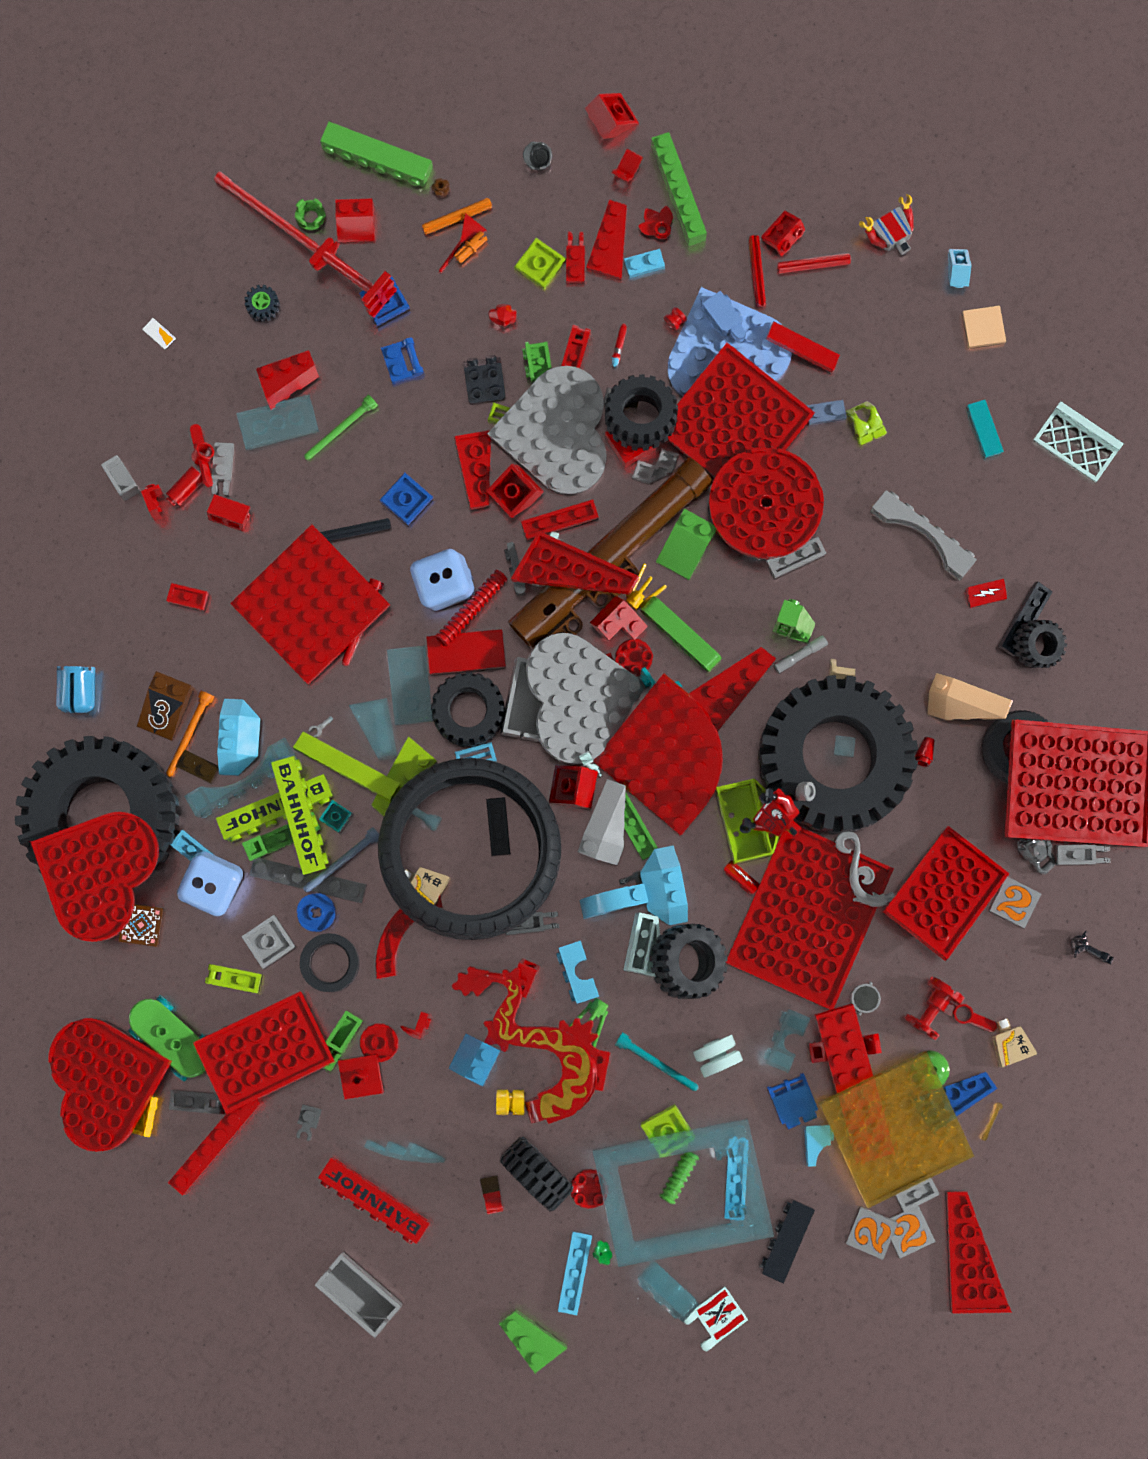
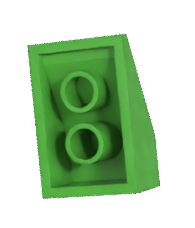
(686, 544)

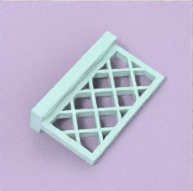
(1088, 428)

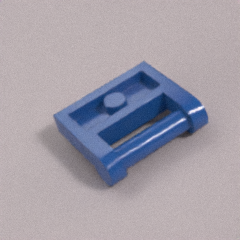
(396, 363)

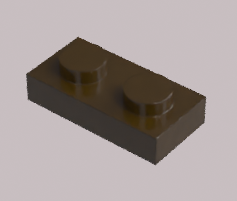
(198, 766)

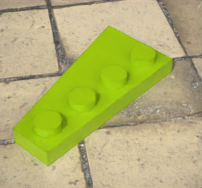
(408, 763)

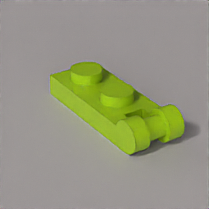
(234, 978)

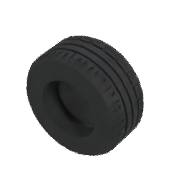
(993, 742)

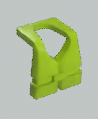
(867, 430)

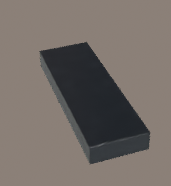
(498, 826)

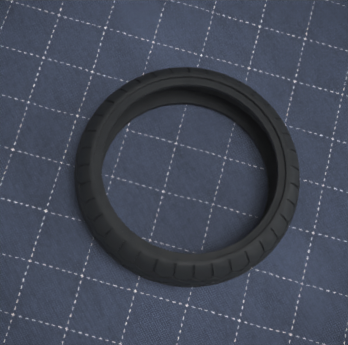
(483, 773)

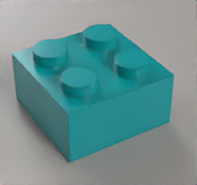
(336, 816)

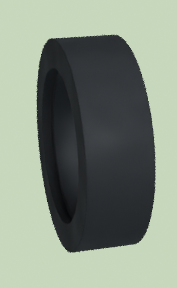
(312, 946)

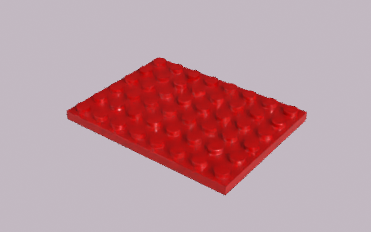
(1077, 784)
(804, 918)

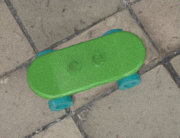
(167, 1035)

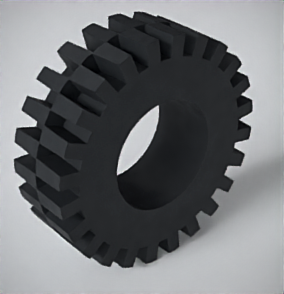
(869, 714)
(90, 762)

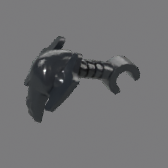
(1080, 944)

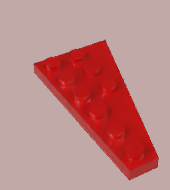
(563, 565)
(729, 688)
(971, 1267)

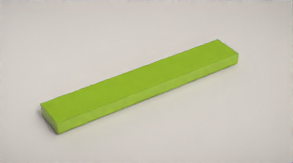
(347, 766)

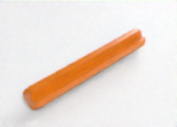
(456, 216)

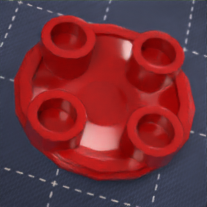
(634, 656)
(587, 1189)

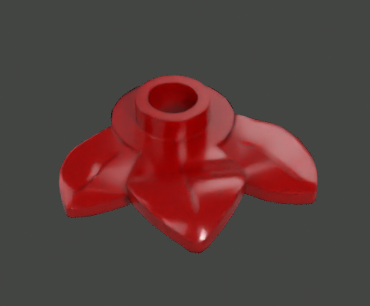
(656, 221)

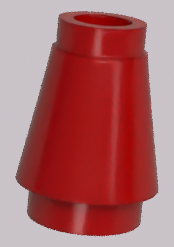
(925, 752)

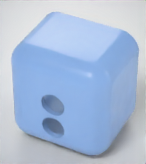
(446, 591)
(213, 870)

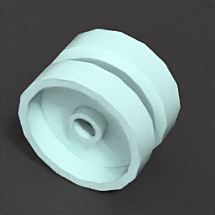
(716, 1053)

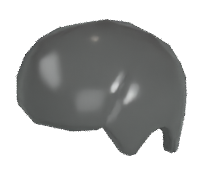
(537, 155)

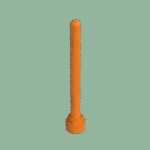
(204, 700)

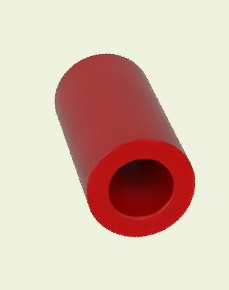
(184, 487)

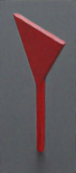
(469, 230)

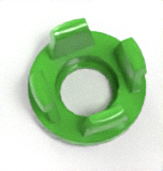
(310, 205)

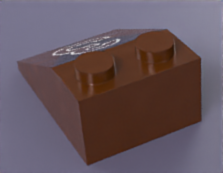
(164, 705)

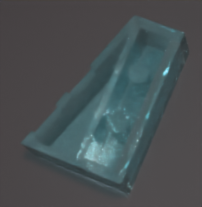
(377, 726)
(667, 1291)

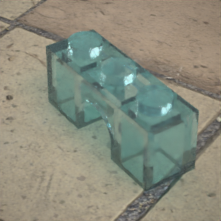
(778, 1055)

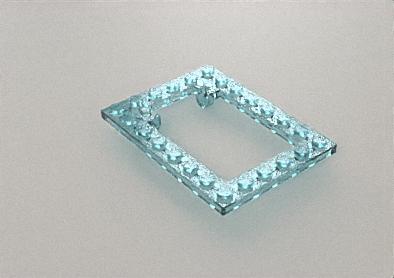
(728, 1139)

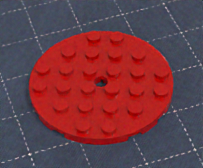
(773, 529)

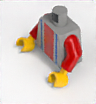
(892, 228)

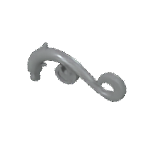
(861, 896)

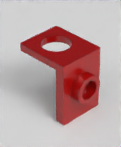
(628, 165)

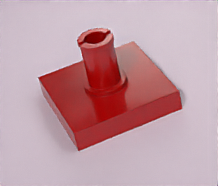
(360, 1076)

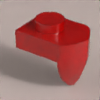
(422, 1024)

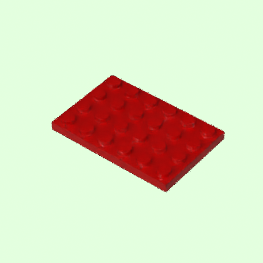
(946, 893)
(263, 1052)

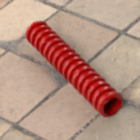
(471, 608)

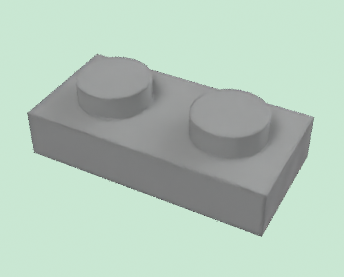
(917, 1194)

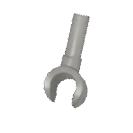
(320, 726)

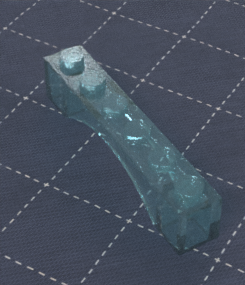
(206, 799)

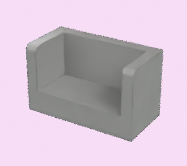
(120, 478)

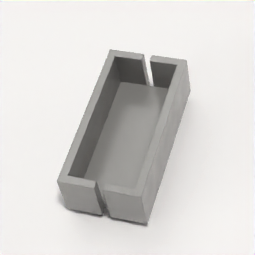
(520, 706)
(358, 1294)

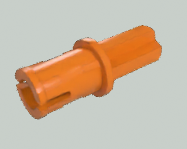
(470, 247)

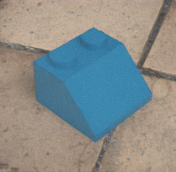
(474, 1059)

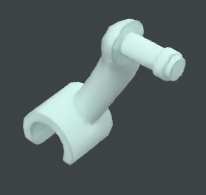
(586, 760)

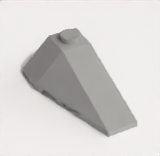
(605, 830)

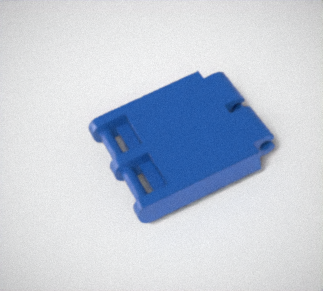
(794, 1102)

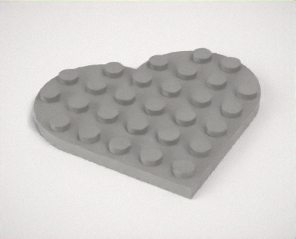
(555, 430)
(580, 696)

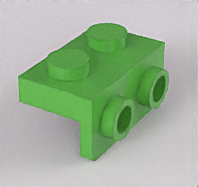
(537, 358)

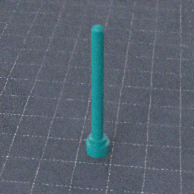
(624, 1042)

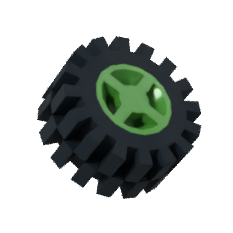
(257, 298)

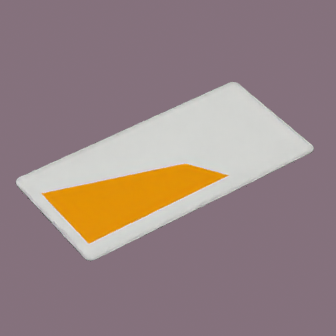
(159, 333)

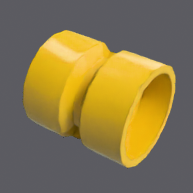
(510, 1102)

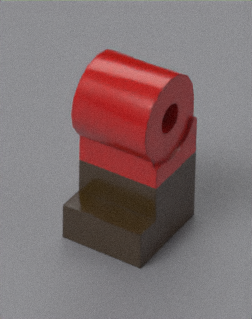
(491, 1194)

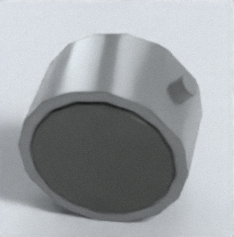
(865, 998)

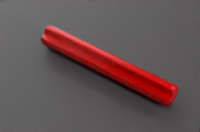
(814, 263)
(757, 271)

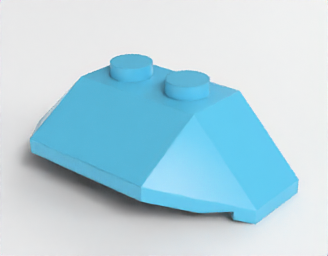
(237, 737)
(665, 886)

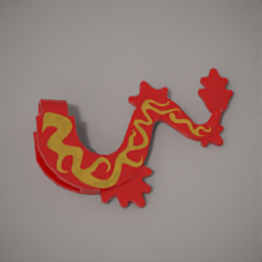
(567, 1042)

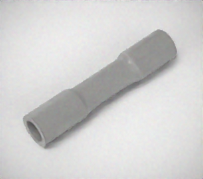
(810, 648)

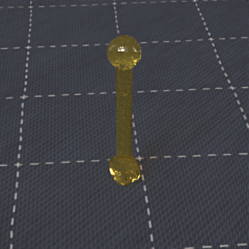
(998, 1106)

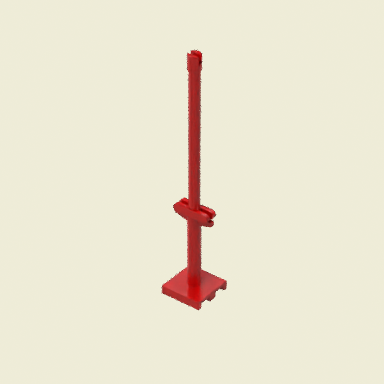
(377, 293)

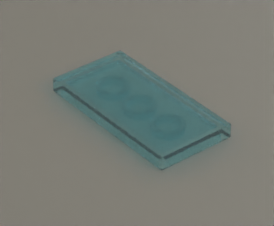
(284, 422)
(410, 685)

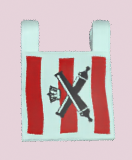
(719, 1316)

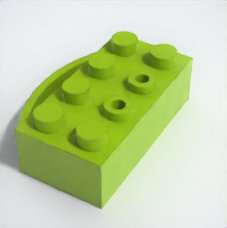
(744, 802)

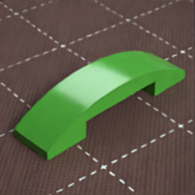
(270, 842)

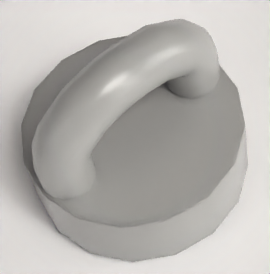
(805, 791)

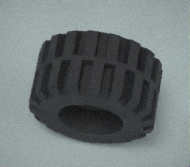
(1053, 646)

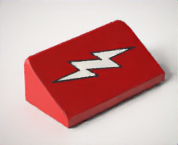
(986, 593)
(741, 877)

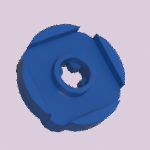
(327, 911)

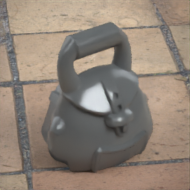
(1036, 851)

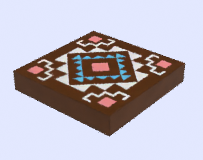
(143, 926)

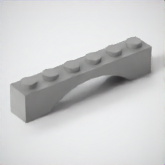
(892, 510)

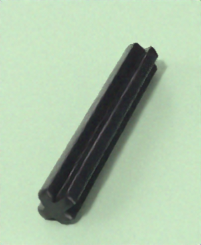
(356, 530)

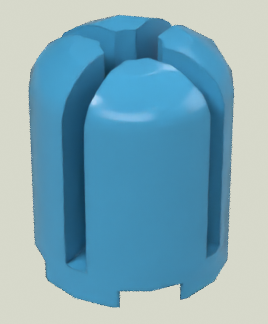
(75, 689)

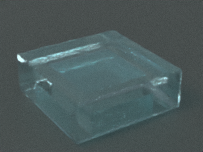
(844, 746)

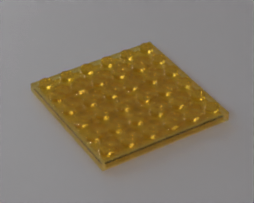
(896, 1129)

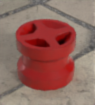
(675, 318)

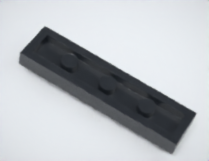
(1029, 611)

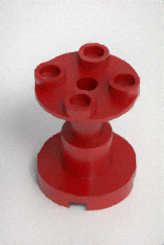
(937, 1002)

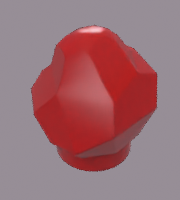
(502, 315)

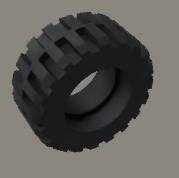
(641, 390)
(461, 684)
(710, 957)
(536, 1174)

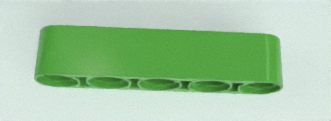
(681, 634)

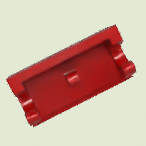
(228, 512)

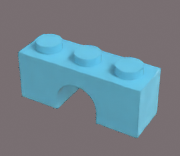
(581, 989)

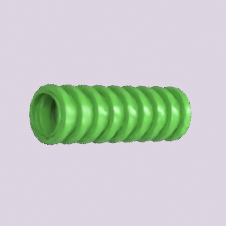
(679, 1177)

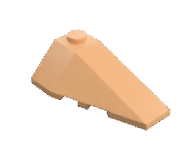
(960, 700)

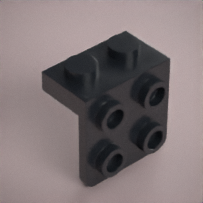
(484, 379)

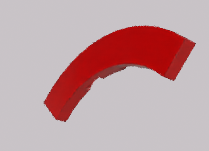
(390, 941)

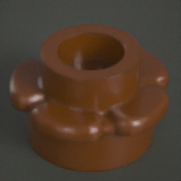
(440, 191)

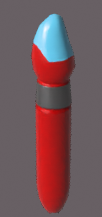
(619, 344)

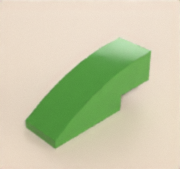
(341, 1037)

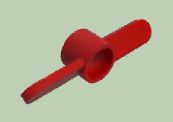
(197, 458)
(974, 1019)

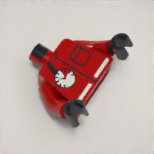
(774, 816)

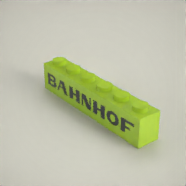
(268, 811)
(299, 815)

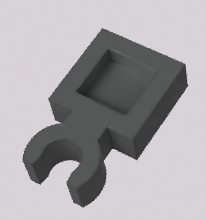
(308, 1118)

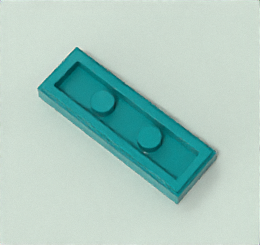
(985, 428)

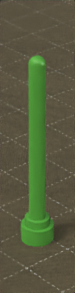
(367, 405)

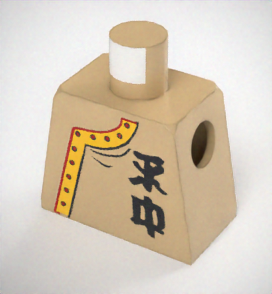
(428, 883)
(1011, 1044)

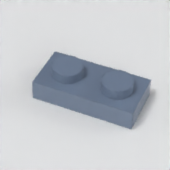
(827, 412)

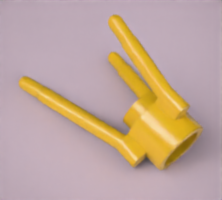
(636, 598)

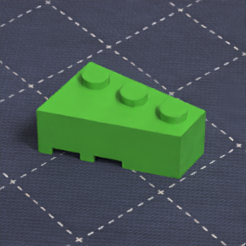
(532, 1341)

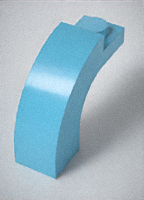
(613, 900)

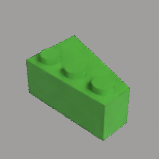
(794, 622)

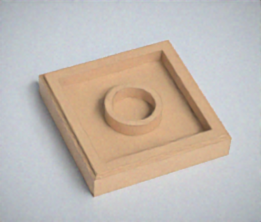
(984, 327)

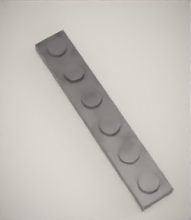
(294, 877)

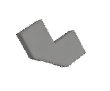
(650, 473)

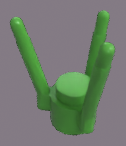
(598, 1009)

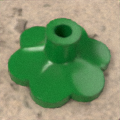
(602, 1253)

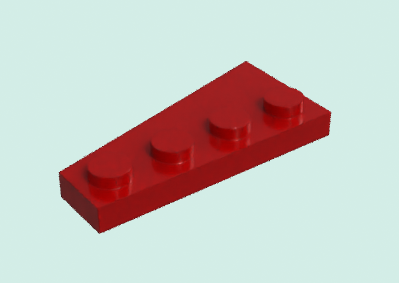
(609, 244)
(474, 461)

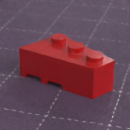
(286, 376)

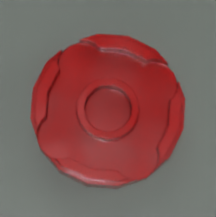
(379, 1040)

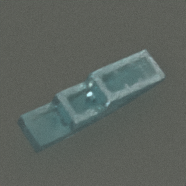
(412, 1153)

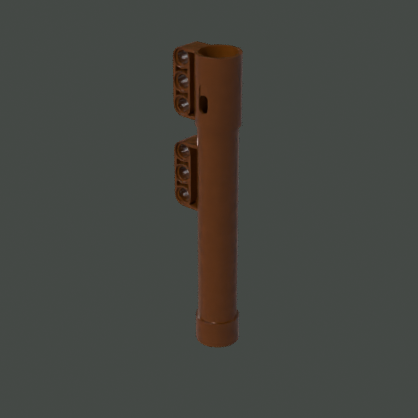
(616, 547)

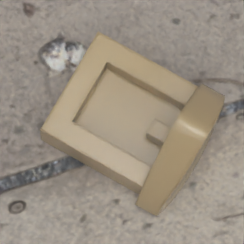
(840, 672)

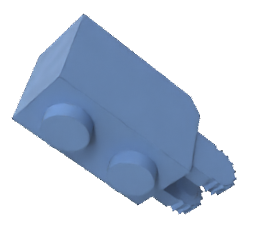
(724, 316)

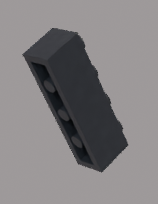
(787, 1240)

